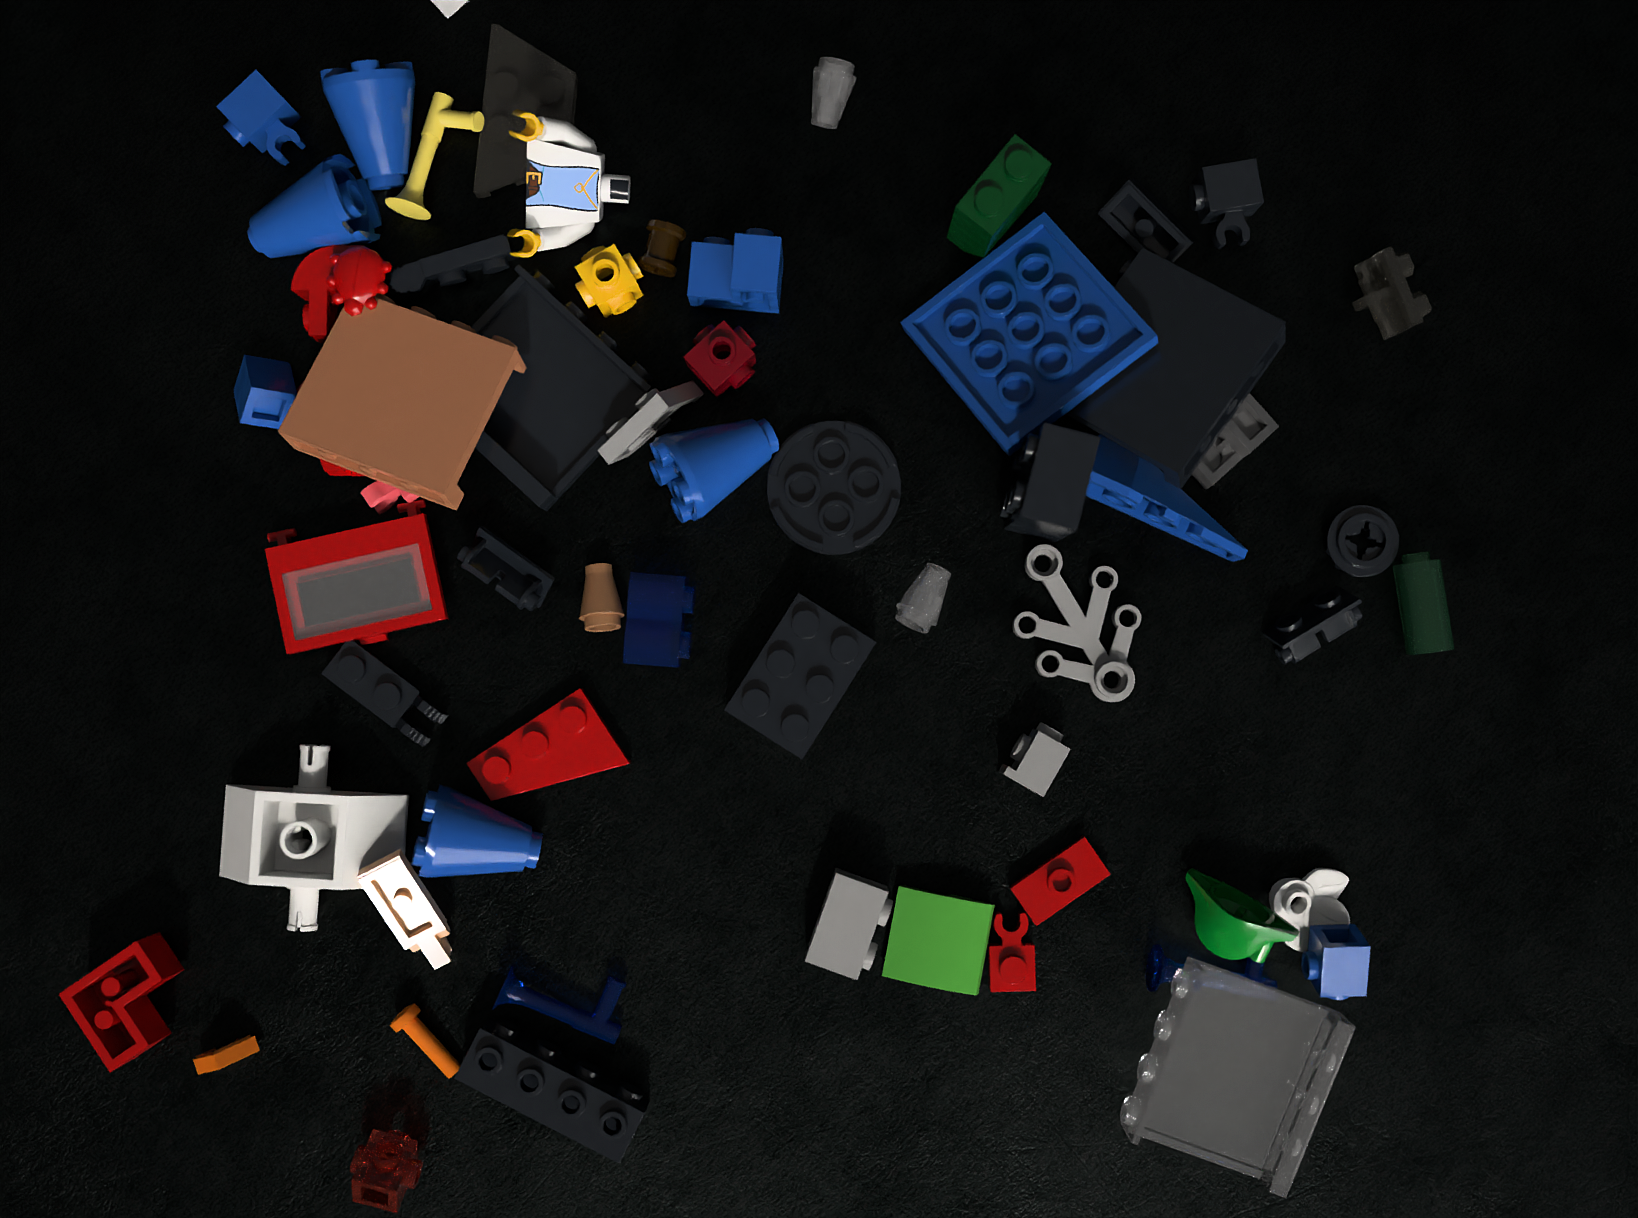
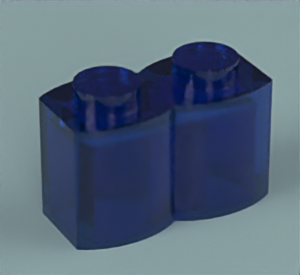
(657, 620)

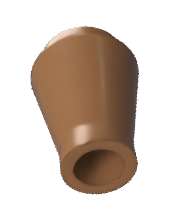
(600, 601)

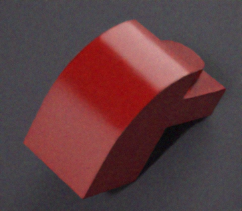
(311, 285)

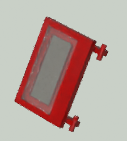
(356, 582)

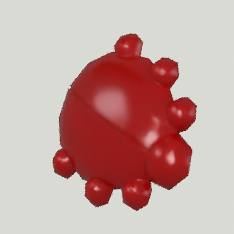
(358, 278)

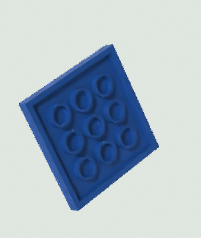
(1028, 332)

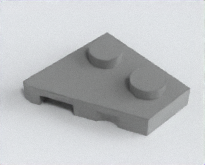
(653, 415)

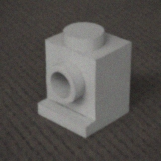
(1037, 759)

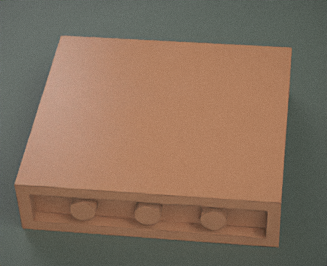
(401, 398)

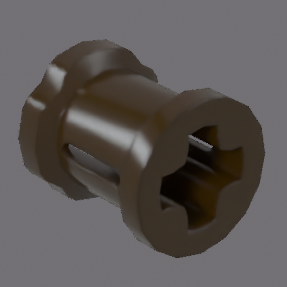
(661, 248)

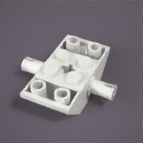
(347, 829)

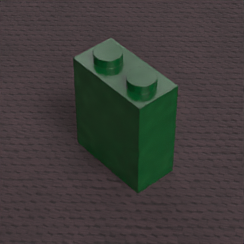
(998, 199)

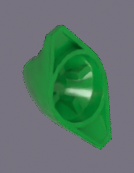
(1234, 922)

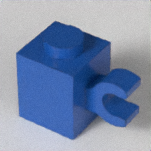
(260, 116)

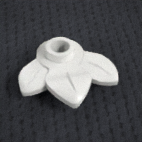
(1314, 905)

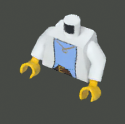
(563, 184)

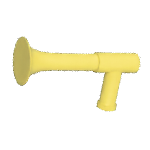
(439, 116)

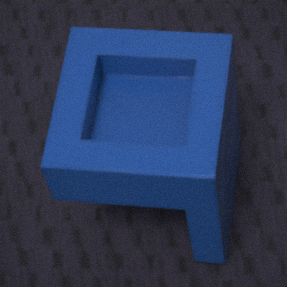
(264, 391)

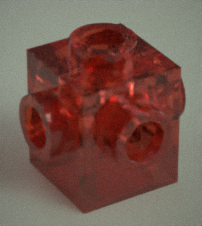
(385, 1169)

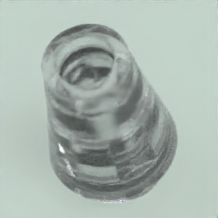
(831, 89)
(923, 600)

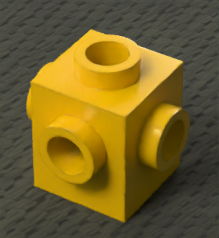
(613, 295)

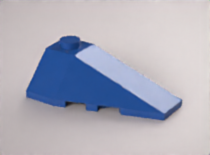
(1140, 490)

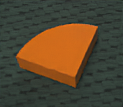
(226, 1055)

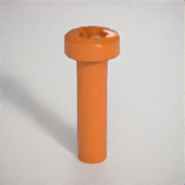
(425, 1039)

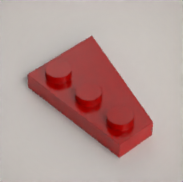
(549, 749)

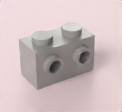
(848, 923)

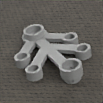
(1082, 630)

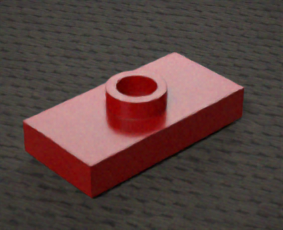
(1059, 880)

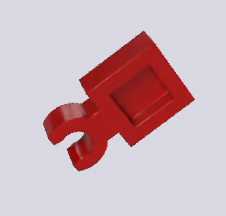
(1011, 961)

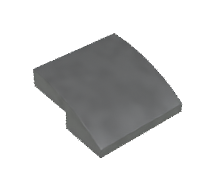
(1238, 439)

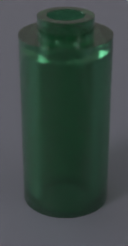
(1423, 604)

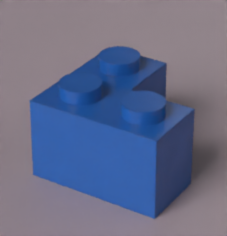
(739, 274)

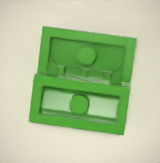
(938, 940)

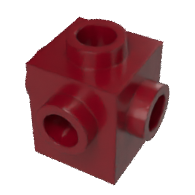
(722, 373)

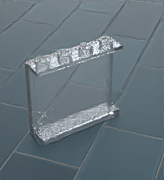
(1237, 1074)

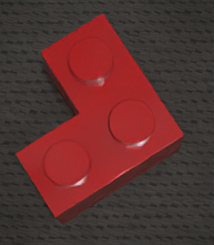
(114, 1001)

